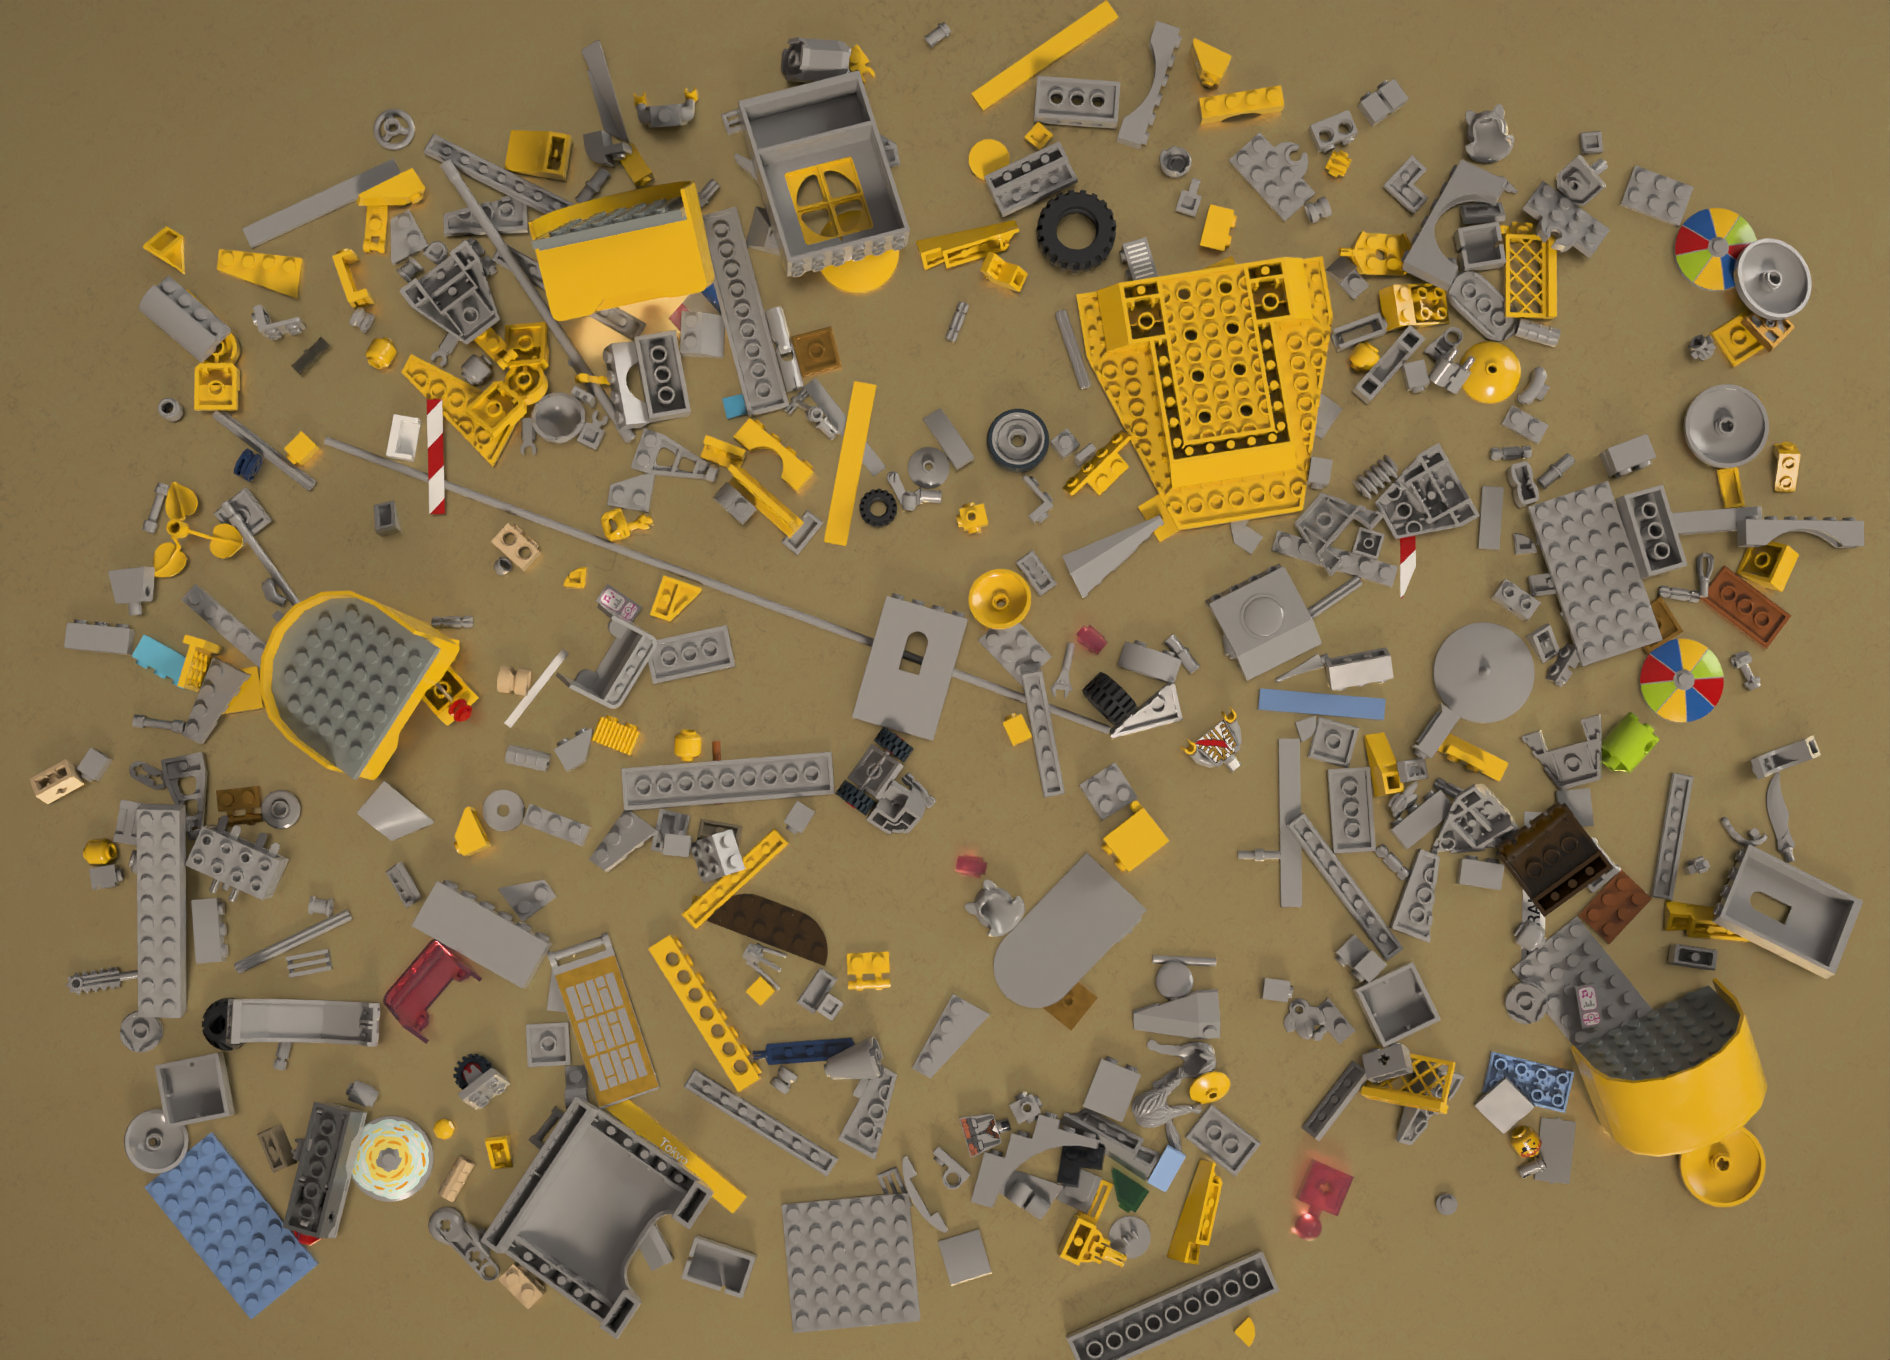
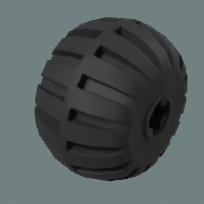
(216, 1024)

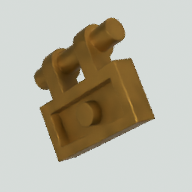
(237, 799)

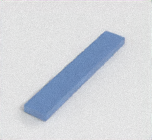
(1321, 704)

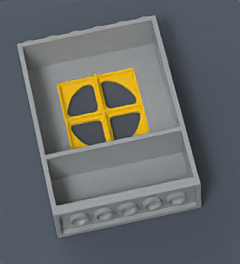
(814, 132)

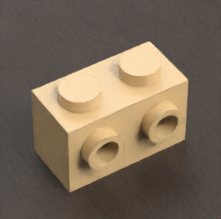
(522, 1285)

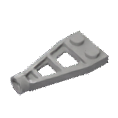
(648, 451)
(183, 767)

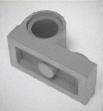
(576, 1084)
(943, 1158)

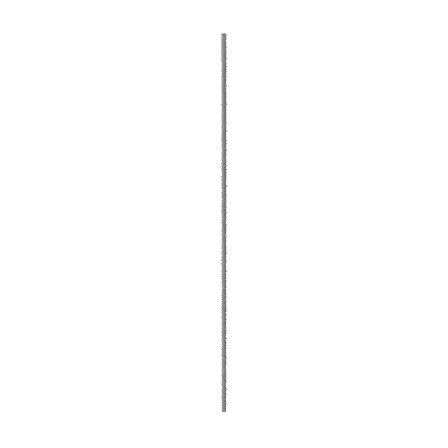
(696, 577)

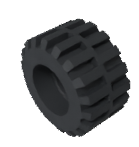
(1109, 699)

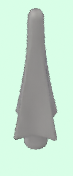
(1311, 664)

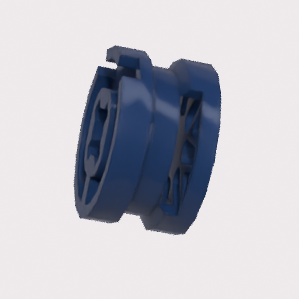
(248, 464)

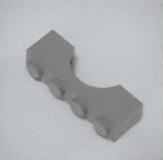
(1388, 364)
(629, 411)

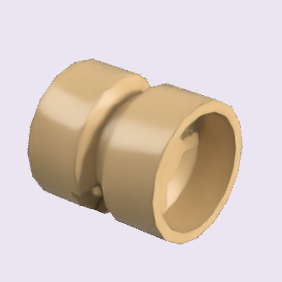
(513, 680)

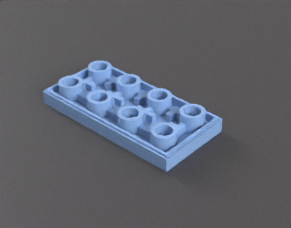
(1541, 1083)

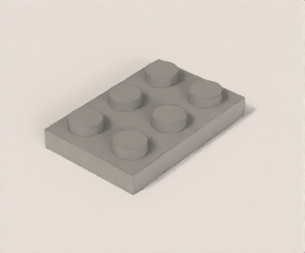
(1656, 196)
(1015, 650)

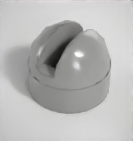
(499, 563)

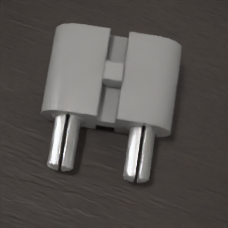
(1451, 374)

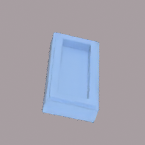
(1166, 1168)

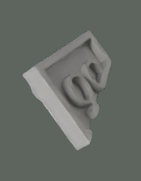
(624, 837)

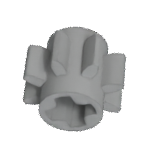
(1702, 347)

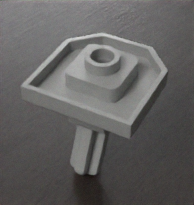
(1581, 181)

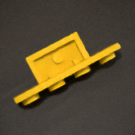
(1102, 468)
(1473, 757)

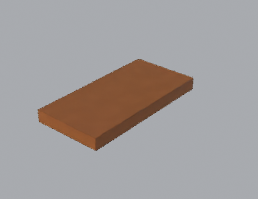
(1745, 607)

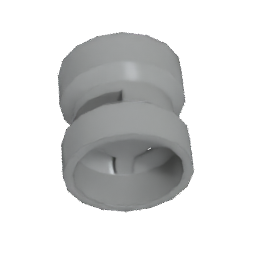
(1318, 209)
(786, 1075)

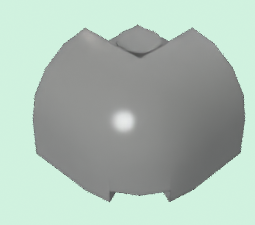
(897, 809)

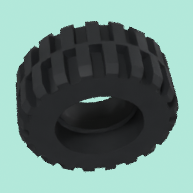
(1082, 204)

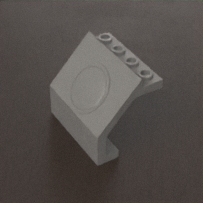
(1264, 621)

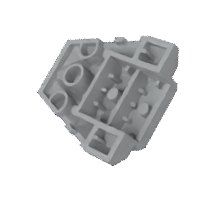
(1426, 497)

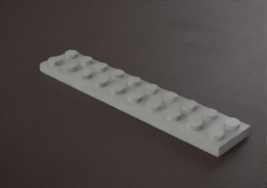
(744, 314)
(727, 781)

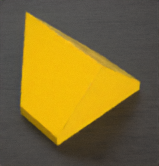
(167, 247)

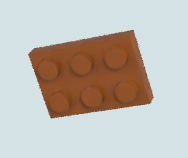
(1614, 906)

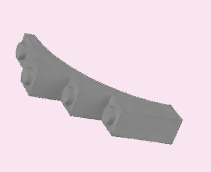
(1047, 1135)

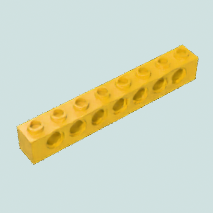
(739, 1079)

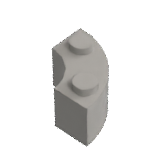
(1149, 662)

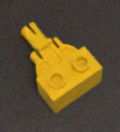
(1083, 1243)

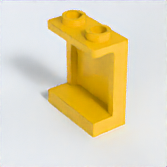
(355, 298)

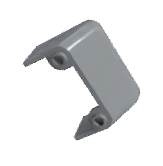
(619, 667)

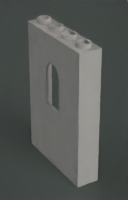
(902, 698)
(1818, 916)

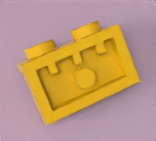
(722, 453)

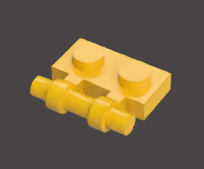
(868, 964)

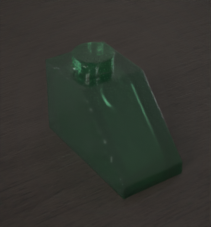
(1127, 1191)

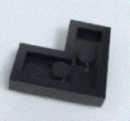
(1075, 1158)

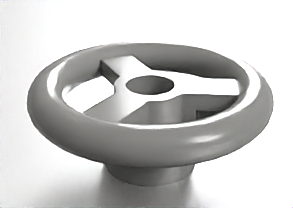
(383, 141)

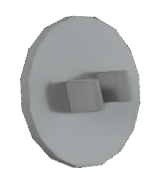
(1130, 1236)

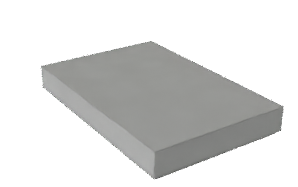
(1222, 1140)

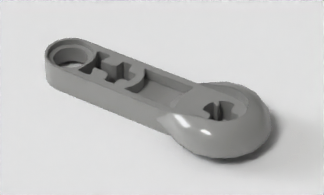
(459, 1239)

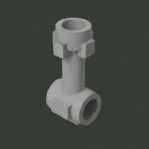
(1741, 661)

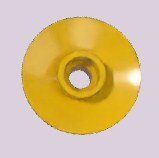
(1209, 1087)

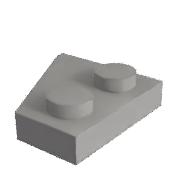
(632, 493)

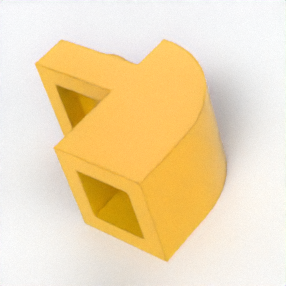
(1003, 273)

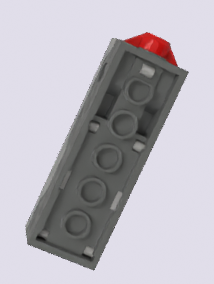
(324, 1172)

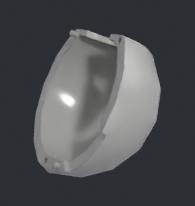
(558, 417)

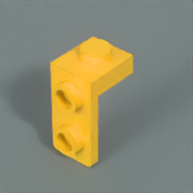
(637, 168)
(1787, 467)

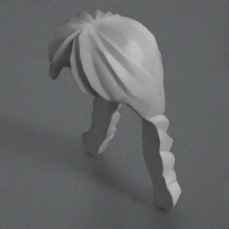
(1198, 1059)
(1150, 1106)

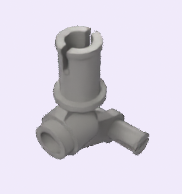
(813, 414)
(912, 499)

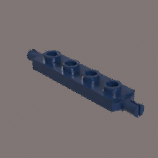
(803, 1050)

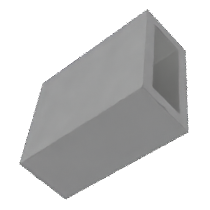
(1111, 1089)

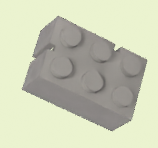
(719, 1265)

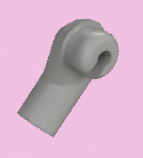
(268, 588)

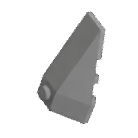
(1189, 1017)
(1415, 1120)

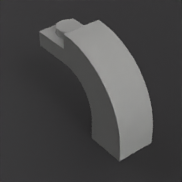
(1785, 757)

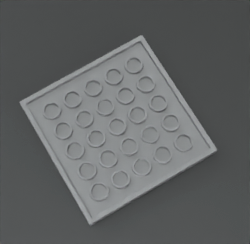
(850, 1262)

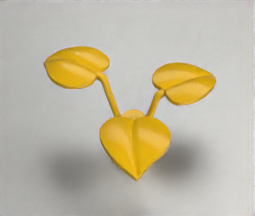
(180, 503)

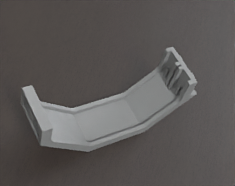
(302, 1021)

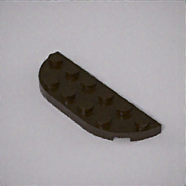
(773, 925)

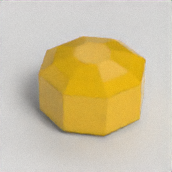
(444, 1128)

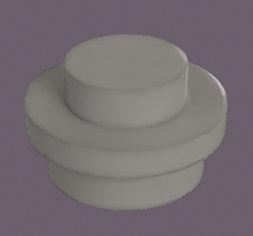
(1446, 1204)

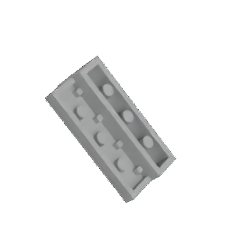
(1030, 179)
(184, 318)

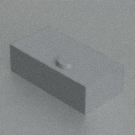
(662, 376)
(1651, 531)

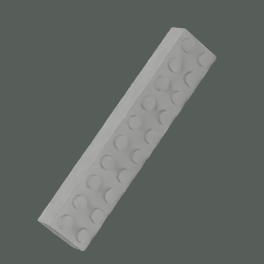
(161, 910)
(1176, 1310)

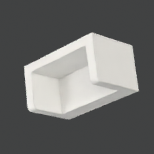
(403, 438)

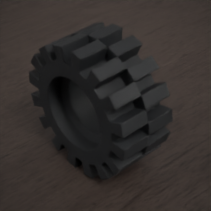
(869, 498)

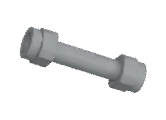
(150, 525)
(141, 721)

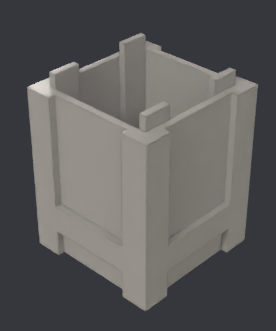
(126, 824)

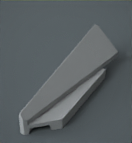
(1118, 1142)

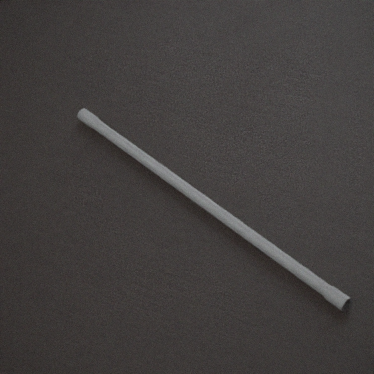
(455, 177)

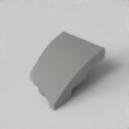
(393, 813)

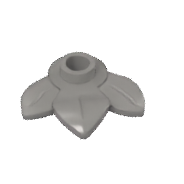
(1404, 801)
(1304, 1021)

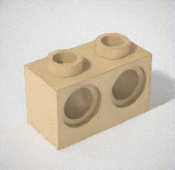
(513, 550)

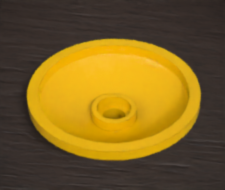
(1488, 386)
(997, 587)

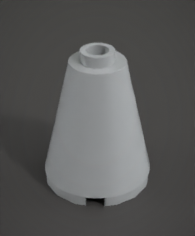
(857, 1062)

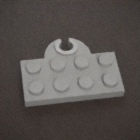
(1274, 174)
(1565, 221)

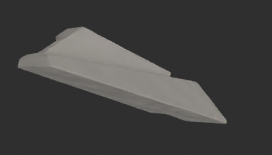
(604, 91)

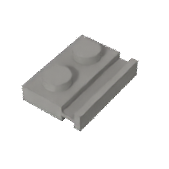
(666, 822)

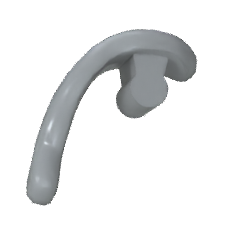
(1753, 834)

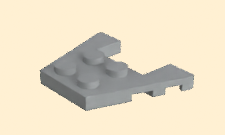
(1325, 522)
(1575, 762)

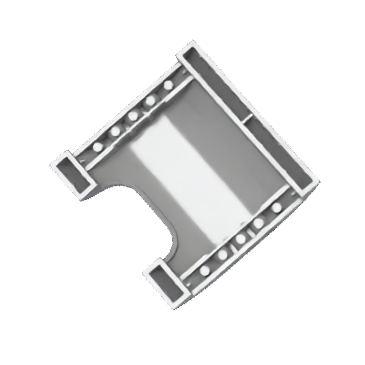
(590, 1209)

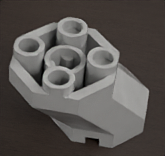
(814, 59)

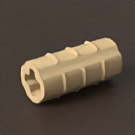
(456, 1178)

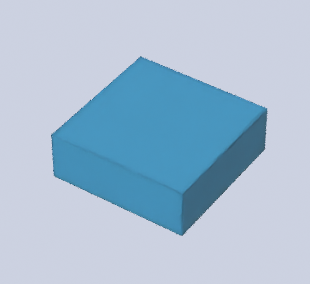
(734, 406)

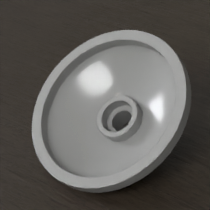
(169, 1145)

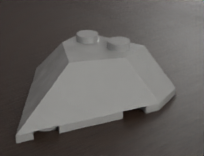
(1475, 822)

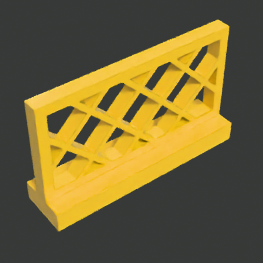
(1548, 279)
(764, 501)
(197, 662)
(1410, 1098)

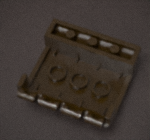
(1553, 858)

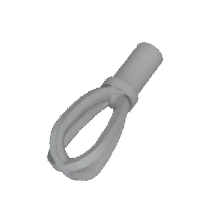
(1704, 581)

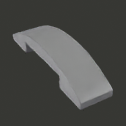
(935, 1218)

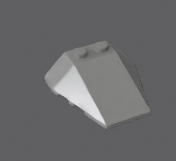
(455, 295)

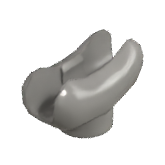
(1535, 388)

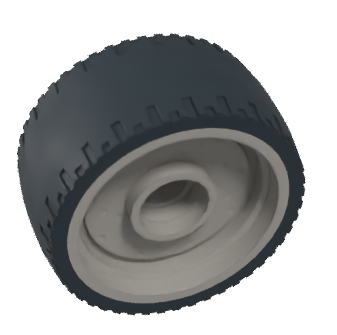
(1017, 424)

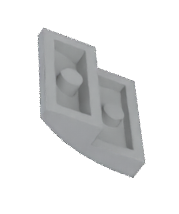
(964, 1257)

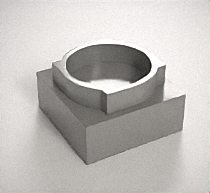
(1396, 1004)
(194, 1090)

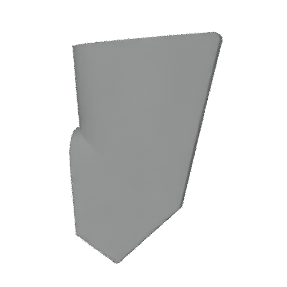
(1030, 1193)

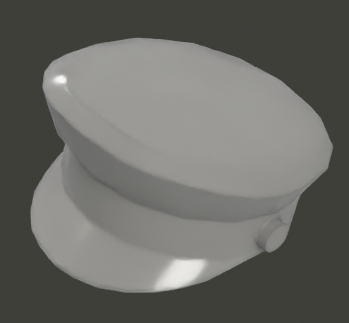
(1174, 980)

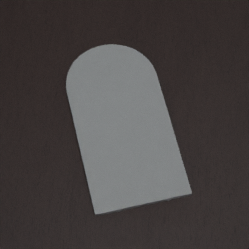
(1064, 935)

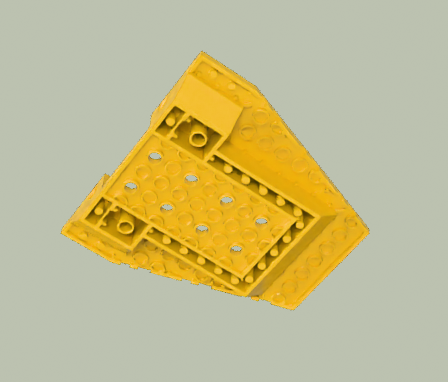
(1145, 365)

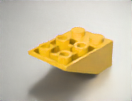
(539, 153)
(1413, 305)

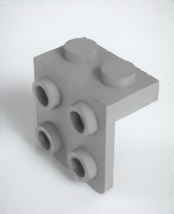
(275, 330)
(717, 856)

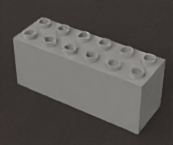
(482, 933)

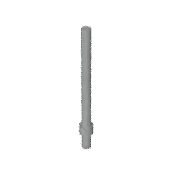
(237, 520)

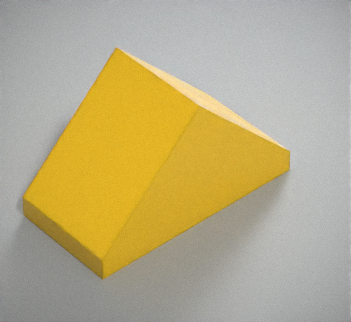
(499, 1151)

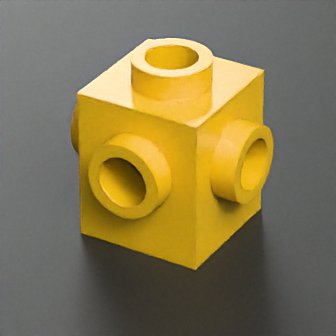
(978, 512)

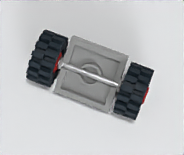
(875, 771)

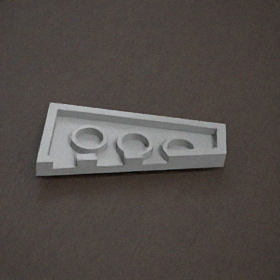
(505, 214)
(217, 691)
(1415, 905)
(950, 1032)
(869, 1116)

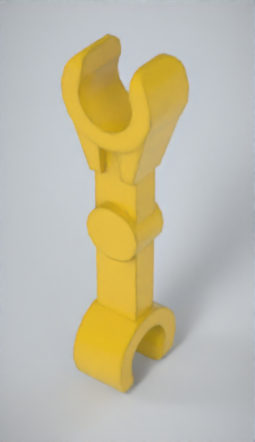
(583, 378)

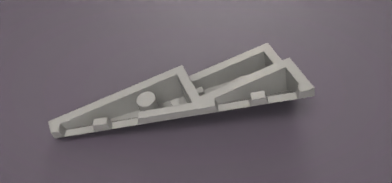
(1098, 559)

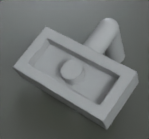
(1335, 1023)

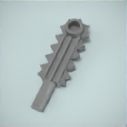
(102, 979)

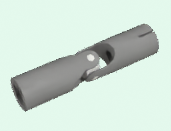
(780, 335)

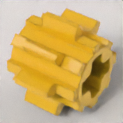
(1338, 163)

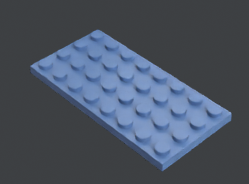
(231, 1226)

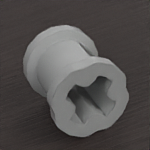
(409, 269)
(320, 906)

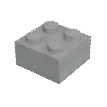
(1368, 543)

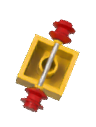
(450, 698)

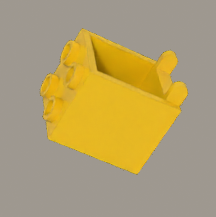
(1134, 839)

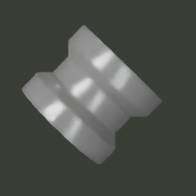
(362, 319)

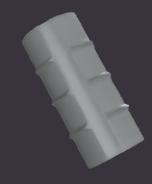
(1537, 332)
(527, 758)

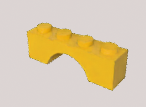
(1222, 106)
(754, 437)

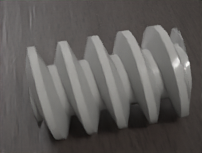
(1376, 476)

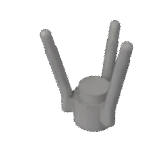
(754, 955)

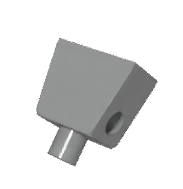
(132, 587)

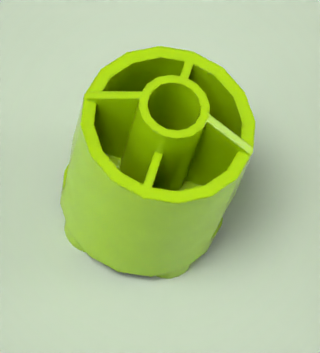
(1627, 744)

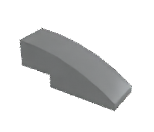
(948, 439)

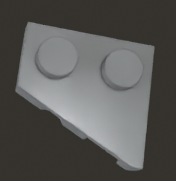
(405, 237)
(528, 897)

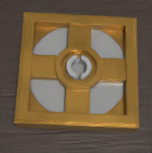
(1767, 331)

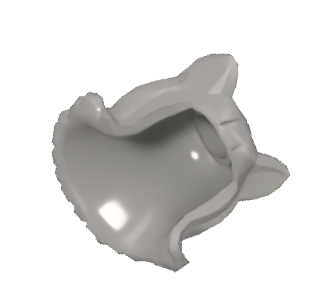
(1488, 135)
(996, 909)

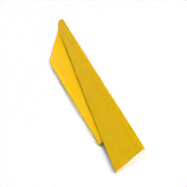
(966, 245)
(1696, 921)
(1197, 1215)

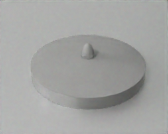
(1483, 672)

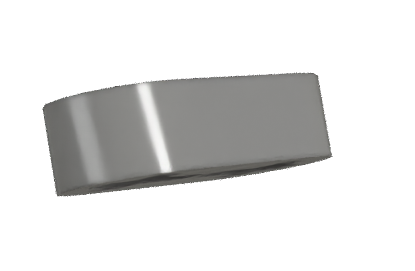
(147, 779)

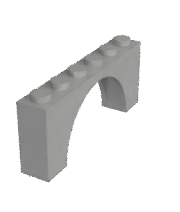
(1466, 185)

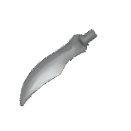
(1779, 818)

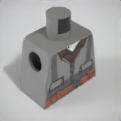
(982, 1132)

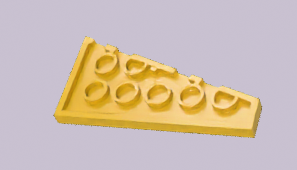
(456, 397)

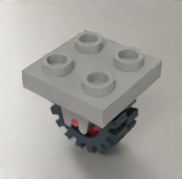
(478, 1081)

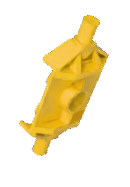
(1364, 253)

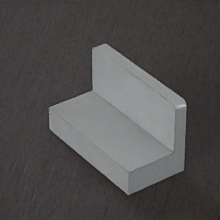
(655, 1249)

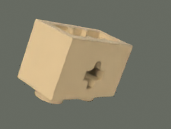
(56, 781)

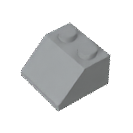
(702, 335)

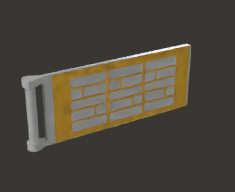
(604, 1023)

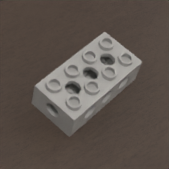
(1077, 115)

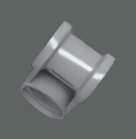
(1442, 346)

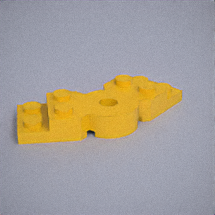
(218, 378)
(508, 400)

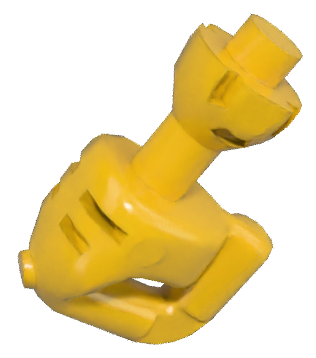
(623, 528)

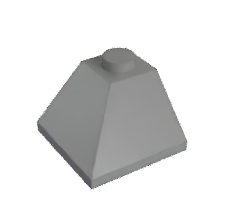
(761, 233)

